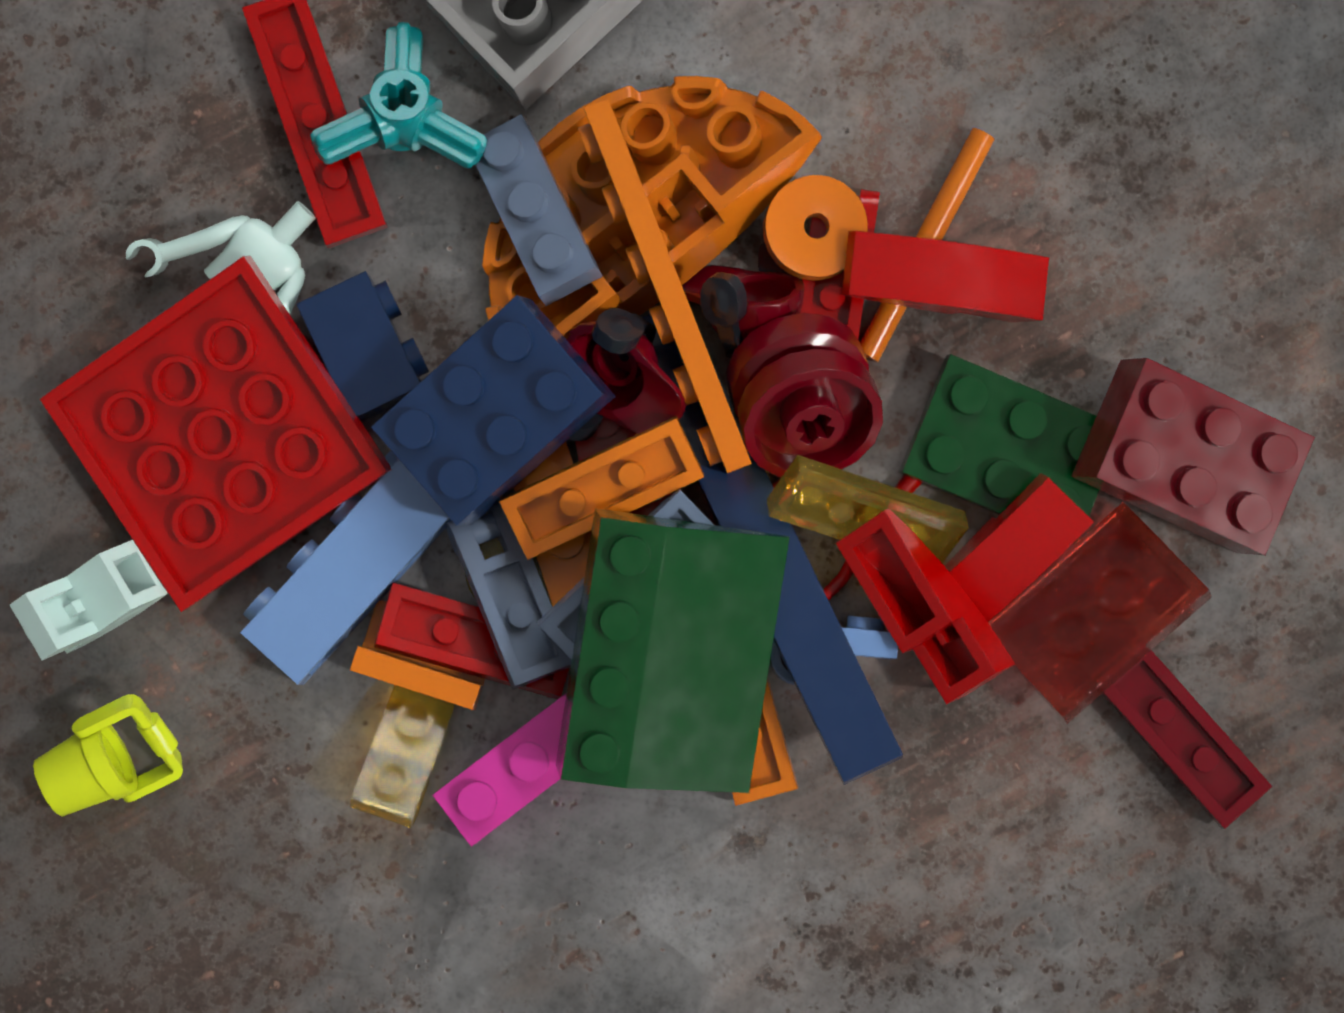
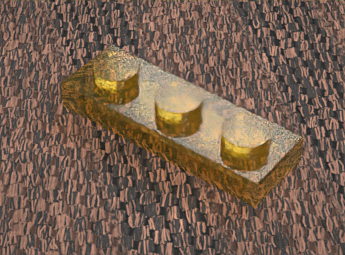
(840, 502)

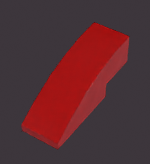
(945, 276)
(1018, 545)
(924, 606)

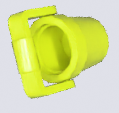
(96, 763)

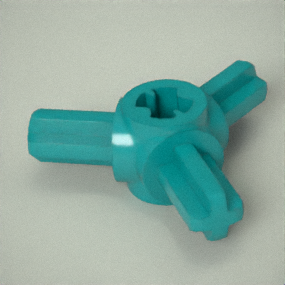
(400, 111)

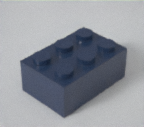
(493, 411)

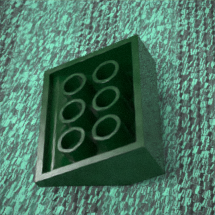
(670, 654)

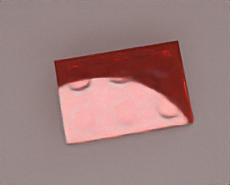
(1097, 612)

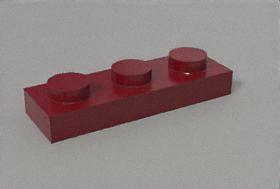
(1187, 740)

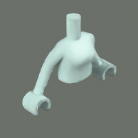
(248, 236)

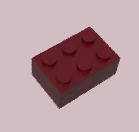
(1193, 456)

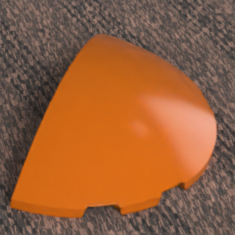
(708, 171)

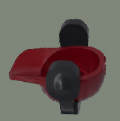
(744, 299)
(623, 357)

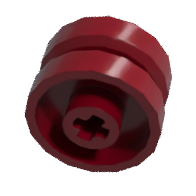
(804, 393)

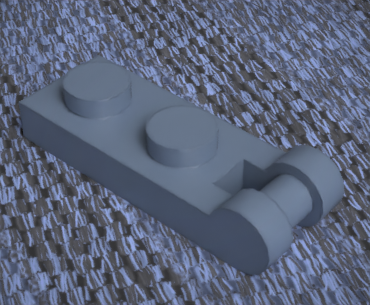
(508, 598)

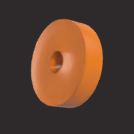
(785, 232)

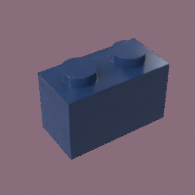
(362, 345)

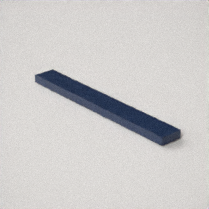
(805, 623)

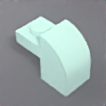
(88, 601)

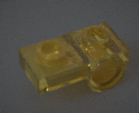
(402, 757)

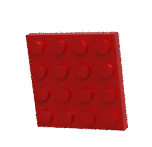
(215, 433)

